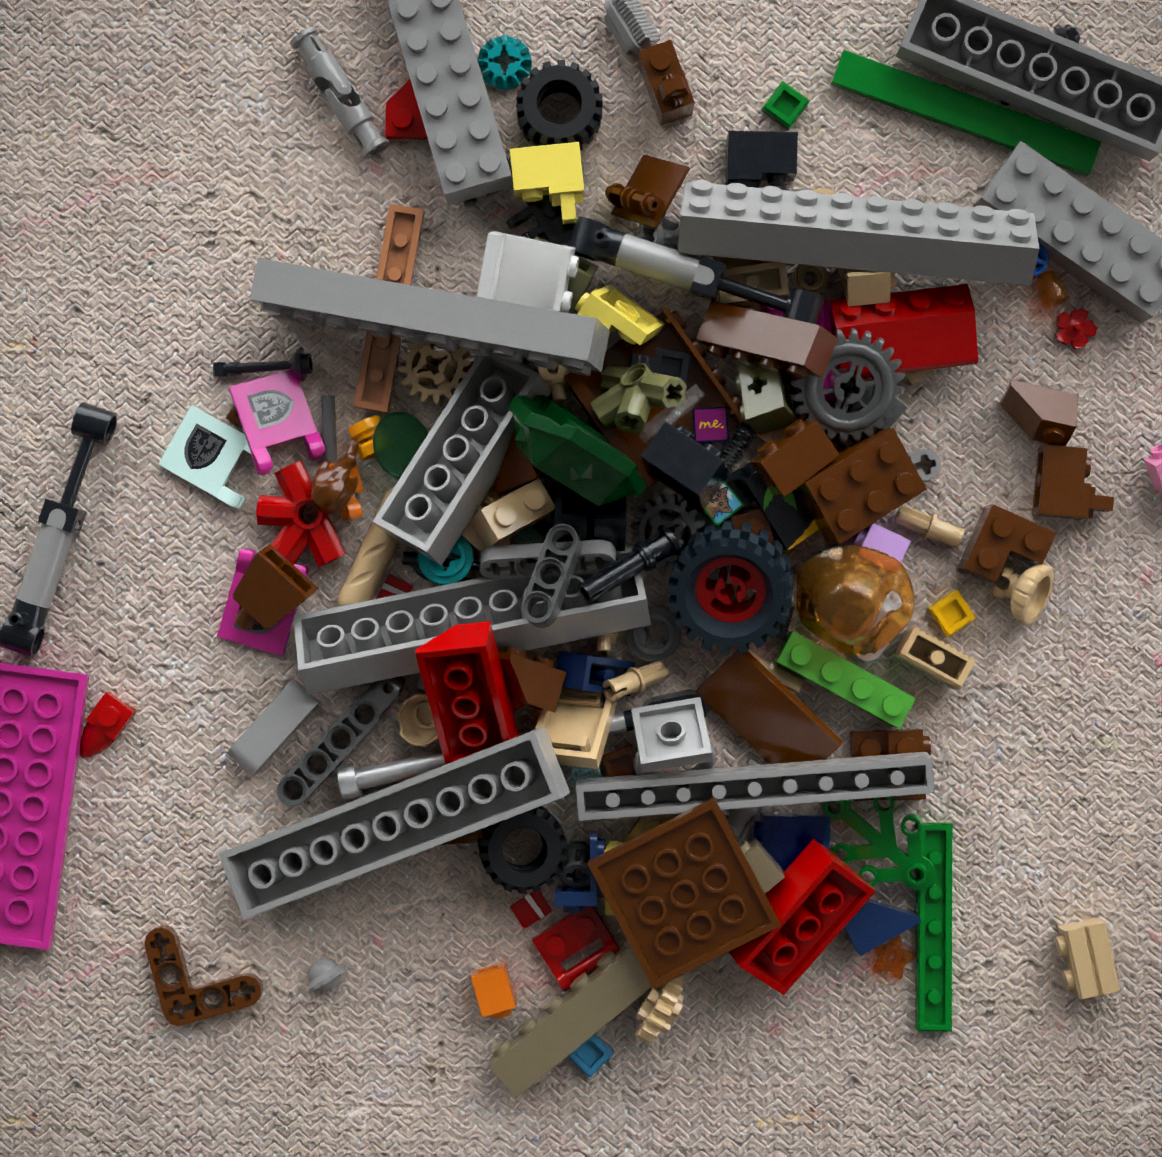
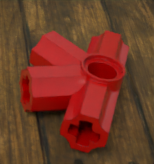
(288, 513)

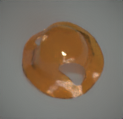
(847, 597)

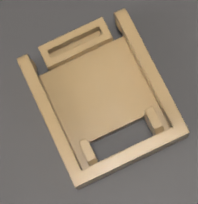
(579, 725)

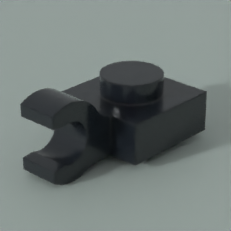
(665, 362)

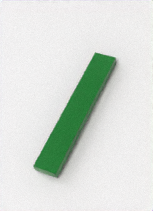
(934, 933)

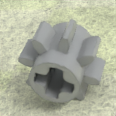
(665, 234)

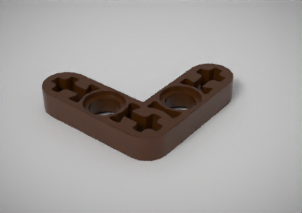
(184, 991)

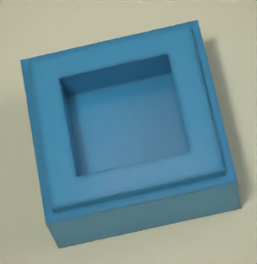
(591, 1055)

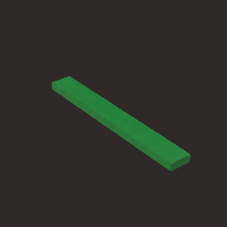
(964, 112)

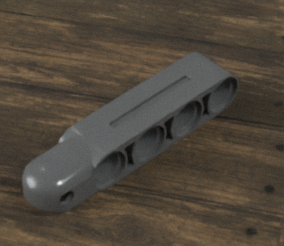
(375, 696)

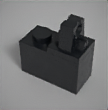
(761, 156)

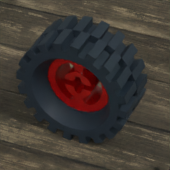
(707, 603)

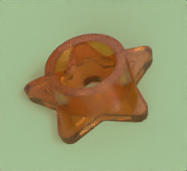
(896, 965)

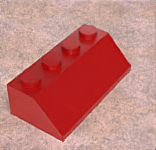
(923, 326)
(466, 690)
(813, 908)

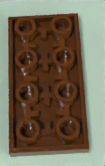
(766, 712)

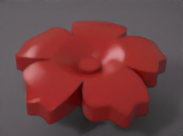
(1075, 328)

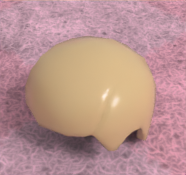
(417, 721)

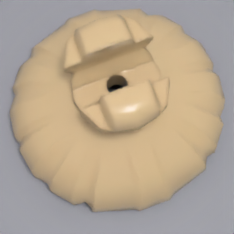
(1027, 591)

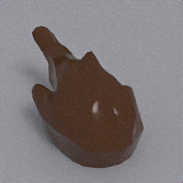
(333, 486)

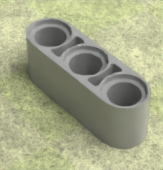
(273, 727)

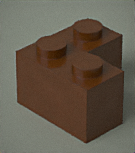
(1000, 535)

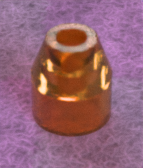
(1051, 290)

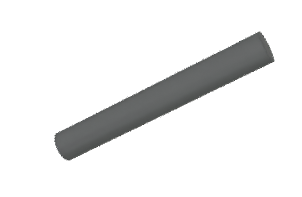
(329, 428)

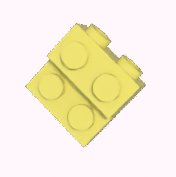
(621, 313)

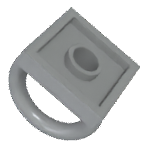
(672, 736)

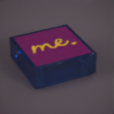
(710, 425)

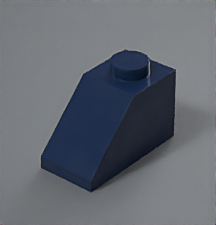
(589, 671)
(878, 924)

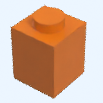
(494, 991)

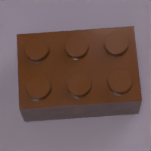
(861, 486)

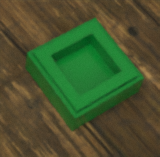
(785, 105)

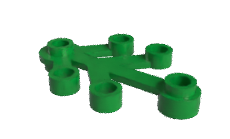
(885, 845)

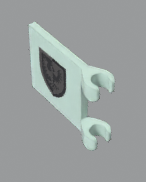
(206, 454)

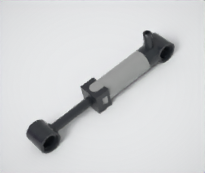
(695, 274)
(24, 627)

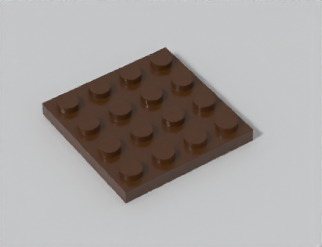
(684, 893)

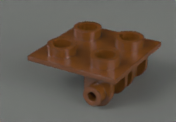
(647, 191)

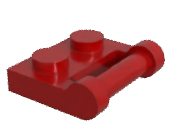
(568, 938)

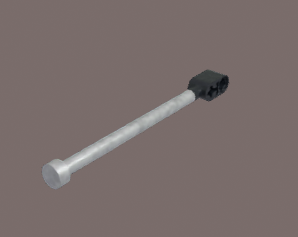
(353, 780)

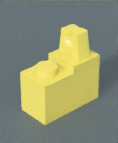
(552, 172)

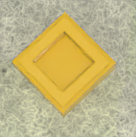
(951, 613)

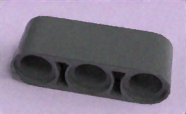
(548, 559)

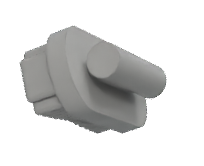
(630, 25)

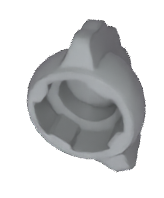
(325, 975)

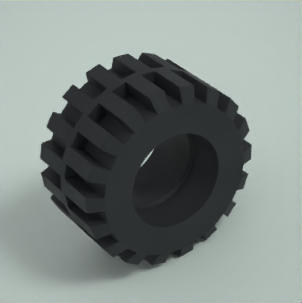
(559, 80)
(531, 874)

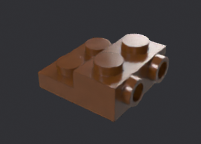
(889, 742)

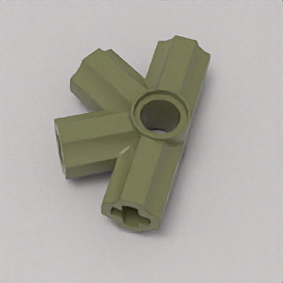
(633, 393)

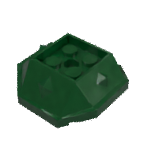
(572, 451)

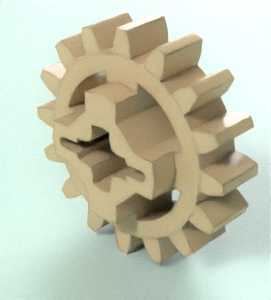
(424, 373)
(659, 1009)

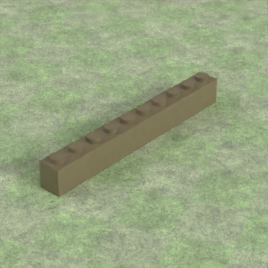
(591, 1003)

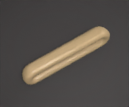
(368, 564)

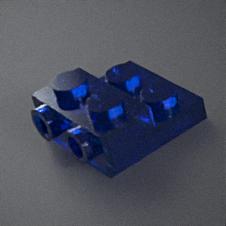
(789, 834)

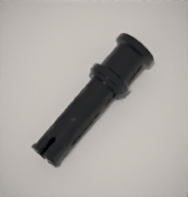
(643, 557)

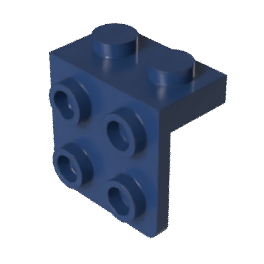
(574, 898)

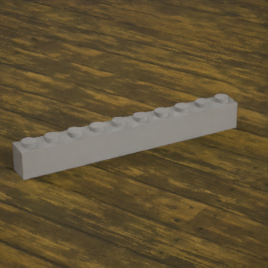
(756, 785)

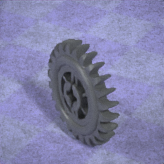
(878, 406)

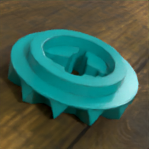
(516, 71)
(457, 568)

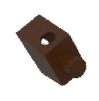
(270, 589)

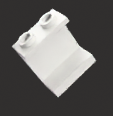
(527, 272)

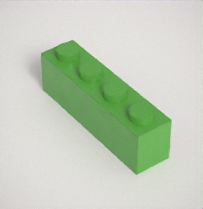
(844, 679)

